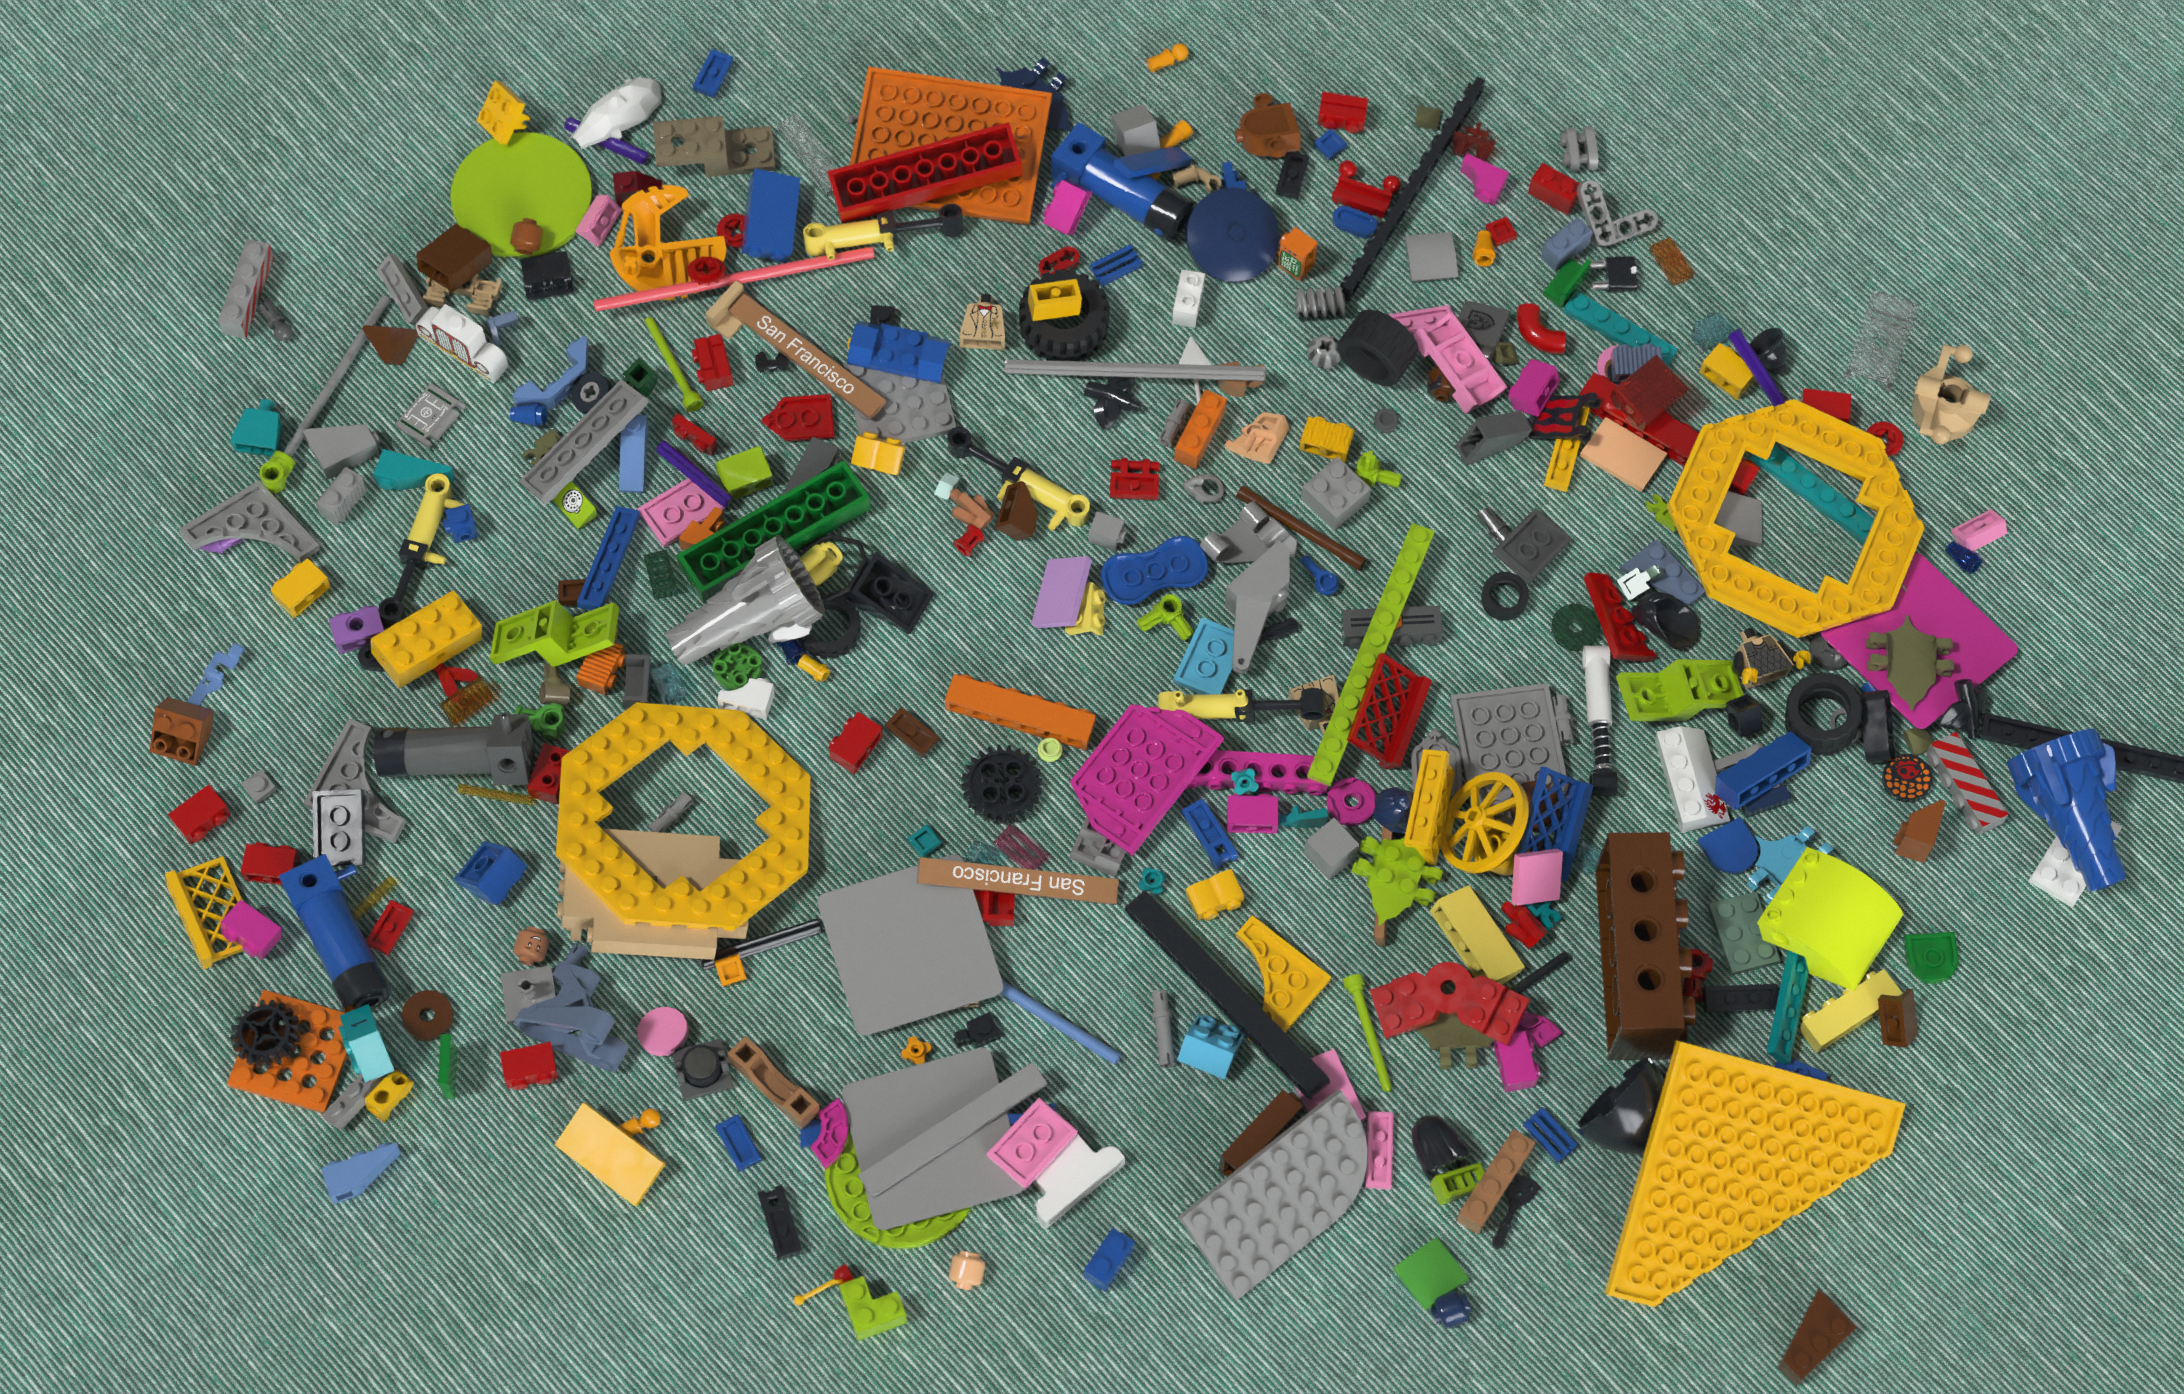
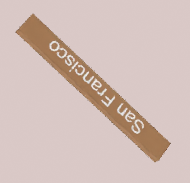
(807, 356)
(1017, 881)

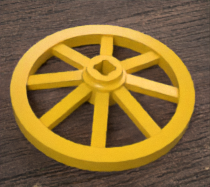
(1481, 819)

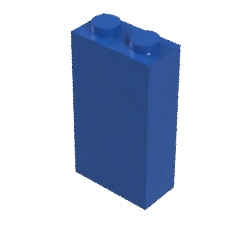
(770, 215)

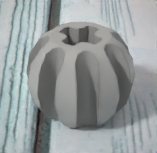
(1323, 352)

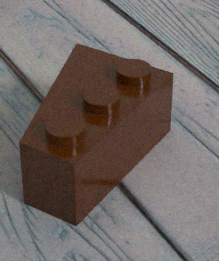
(1817, 1336)

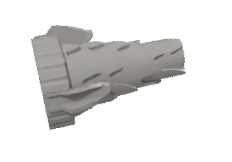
(767, 596)

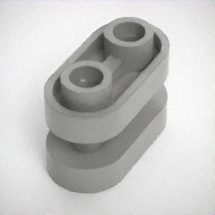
(1570, 141)

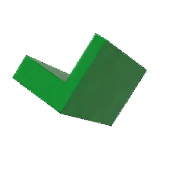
(1567, 281)

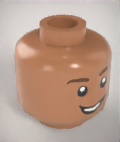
(531, 945)

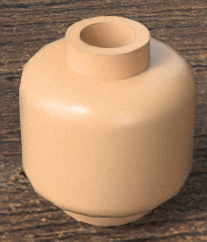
(967, 1269)

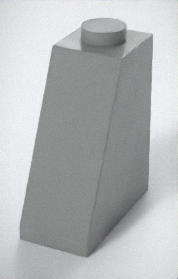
(341, 446)

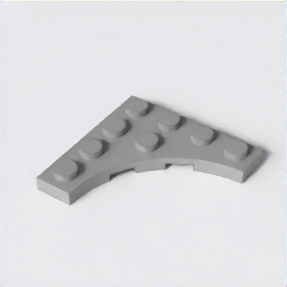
(251, 515)
(346, 771)

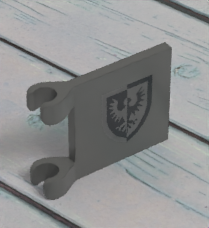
(1484, 325)

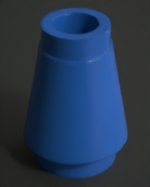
(529, 414)

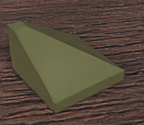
(1427, 117)
(1505, 354)
(1917, 740)

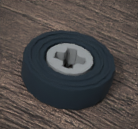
(587, 384)

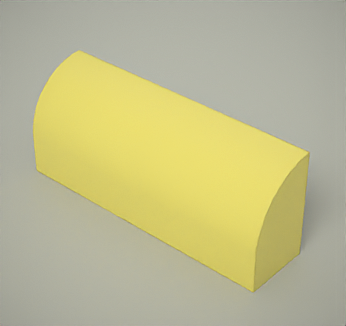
(1476, 936)

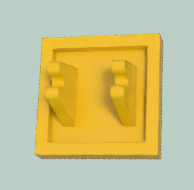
(502, 113)

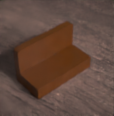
(1898, 1018)

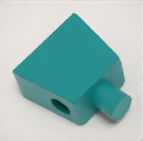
(258, 430)

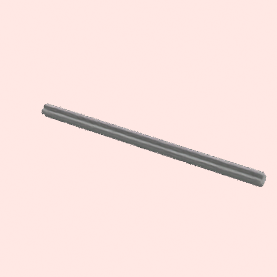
(1140, 370)

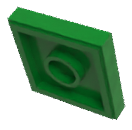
(447, 1066)

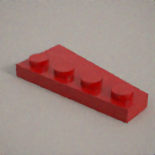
(1616, 621)

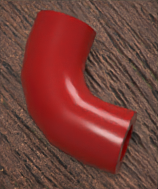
(1535, 333)

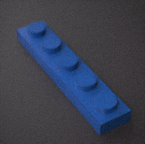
(608, 558)

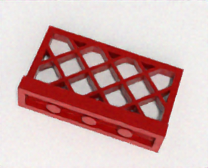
(1406, 717)

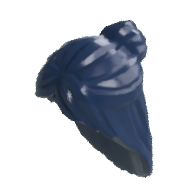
(1393, 809)

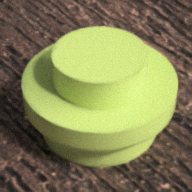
(1050, 749)

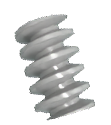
(1320, 302)

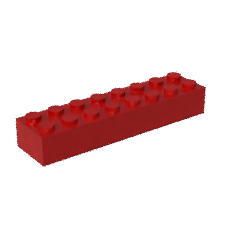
(925, 173)

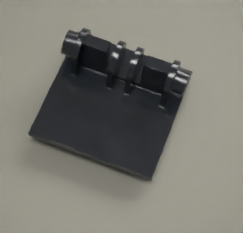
(546, 275)

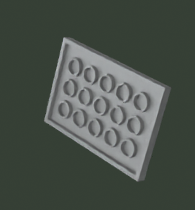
(1508, 734)

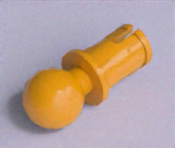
(1178, 52)
(649, 1118)

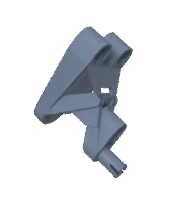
(555, 1021)

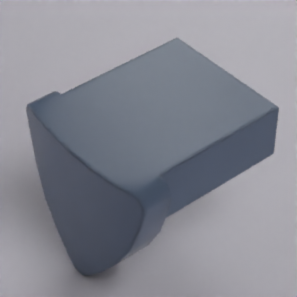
(500, 322)

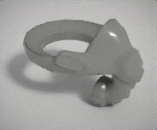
(1194, 488)

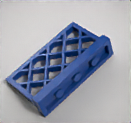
(1570, 822)

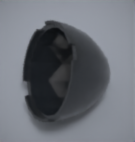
(1625, 1113)

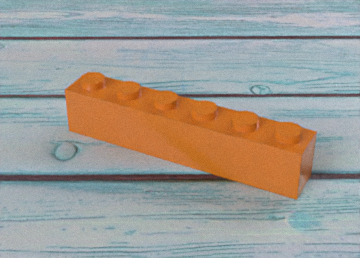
(1020, 711)

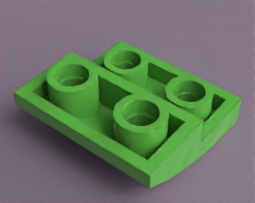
(1430, 1273)

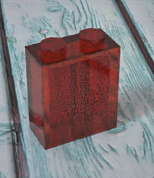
(1648, 393)

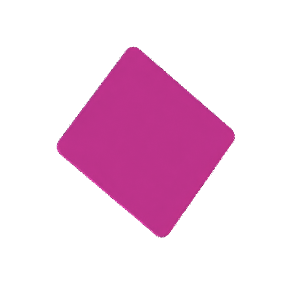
(1936, 610)

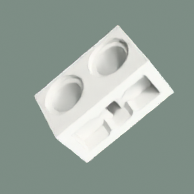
(1188, 298)

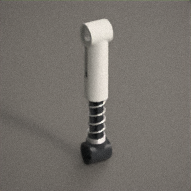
(1599, 717)

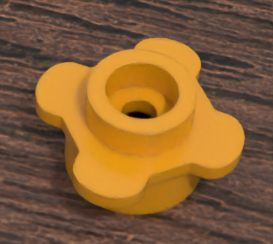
(917, 1058)

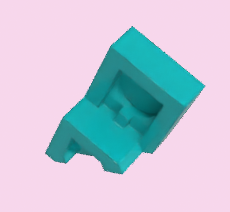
(1308, 819)

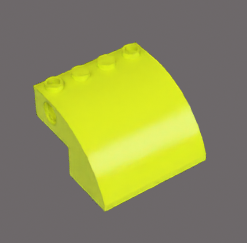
(1830, 918)

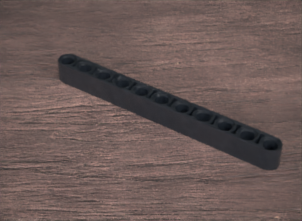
(1227, 995)

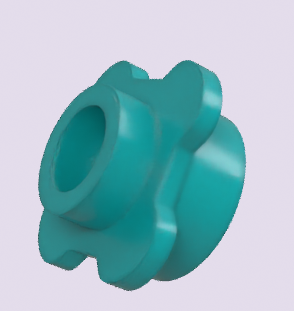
(1244, 774)
(1158, 876)

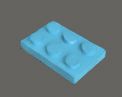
(1207, 659)

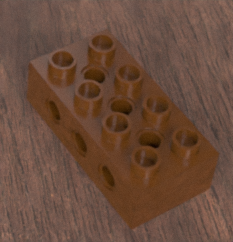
(1640, 946)

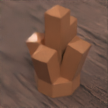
(971, 511)

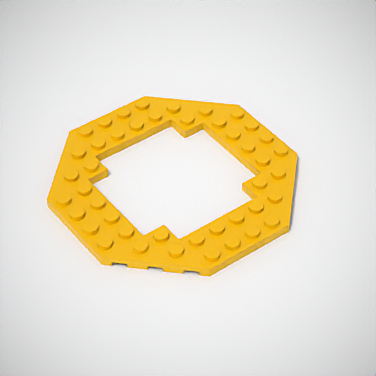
(1758, 592)
(620, 880)

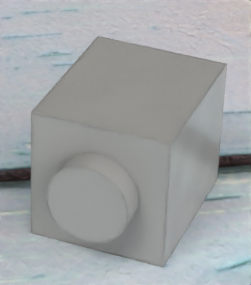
(1107, 531)

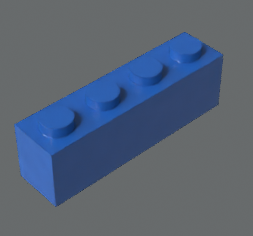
(1762, 770)

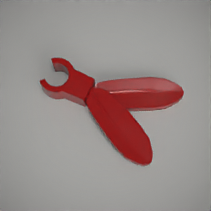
(449, 674)

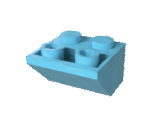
(1211, 1046)

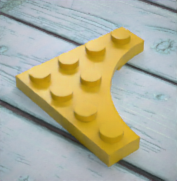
(1287, 975)

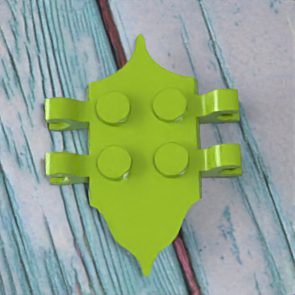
(1395, 876)

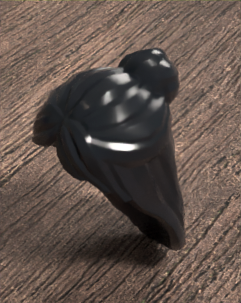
(1667, 619)

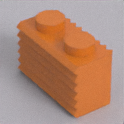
(600, 667)

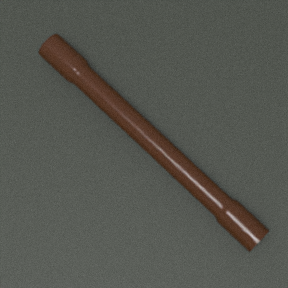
(1345, 554)

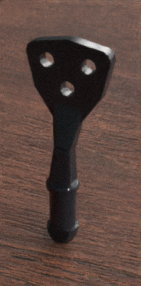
(1514, 1203)

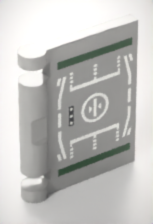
(430, 415)

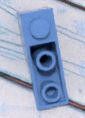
(354, 1175)

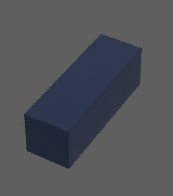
(1767, 801)

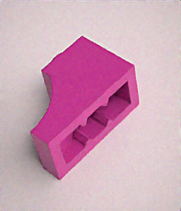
(1486, 178)

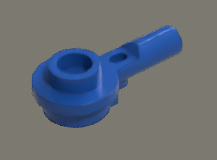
(1326, 582)

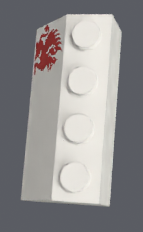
(1690, 778)

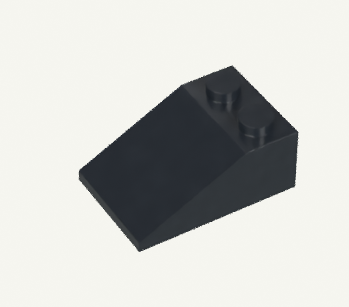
(889, 594)

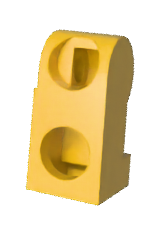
(388, 1094)

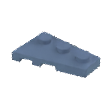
(1676, 578)

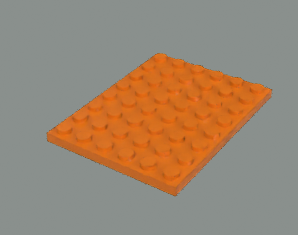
(918, 109)

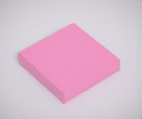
(1537, 877)

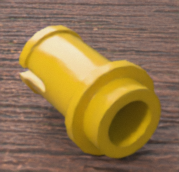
(818, 671)

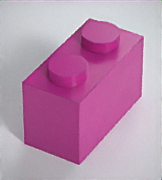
(1066, 206)
(1534, 387)
(1252, 814)
(250, 930)
(1517, 1063)

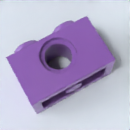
(350, 640)

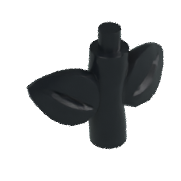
(1112, 399)
(1967, 710)

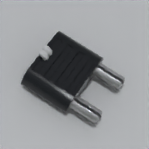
(1619, 274)

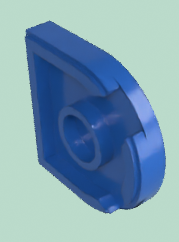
(1730, 847)

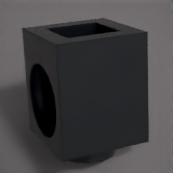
(1744, 715)

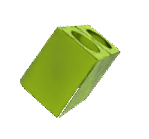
(745, 472)

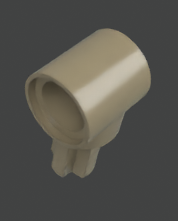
(553, 687)

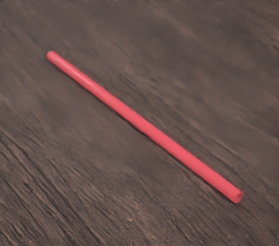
(729, 279)

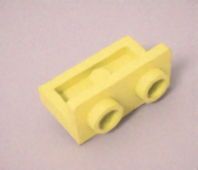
(1090, 612)

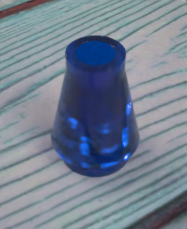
(1965, 558)

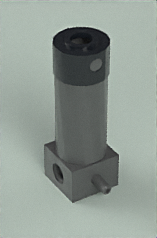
(499, 749)

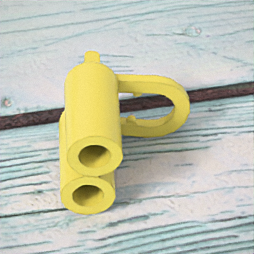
(822, 562)

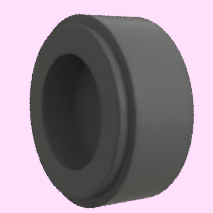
(1386, 420)

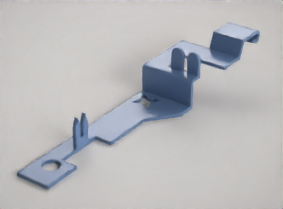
(216, 678)

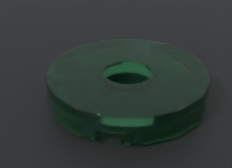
(1575, 614)

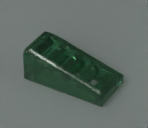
(663, 590)

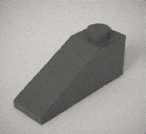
(815, 460)

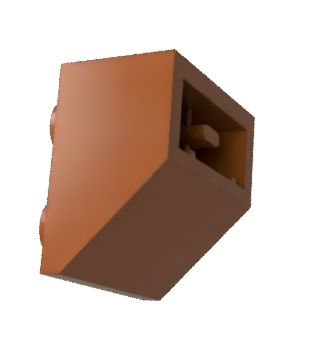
(180, 730)

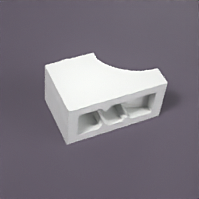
(752, 699)

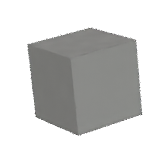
(1135, 131)
(1331, 848)

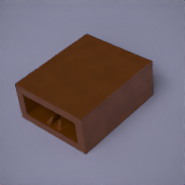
(454, 257)

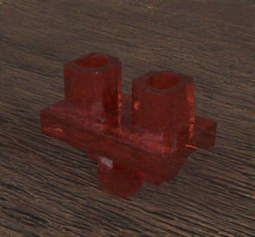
(1483, 146)

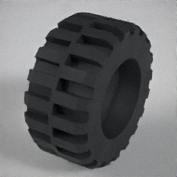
(1072, 342)

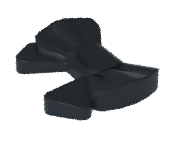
(763, 363)

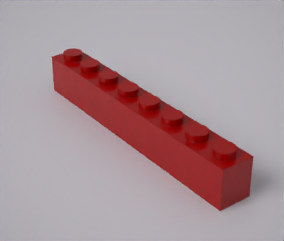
(1665, 433)

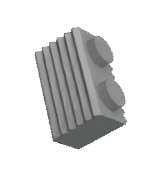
(341, 496)

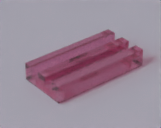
(1036, 863)

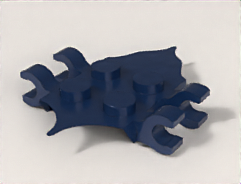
(1031, 80)

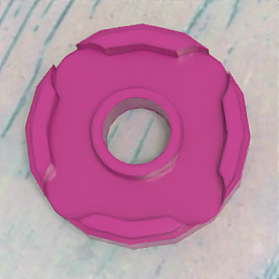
(1351, 815)

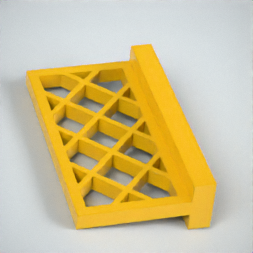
(1430, 804)
(189, 913)

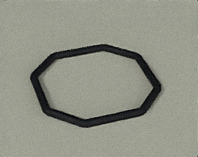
(859, 570)

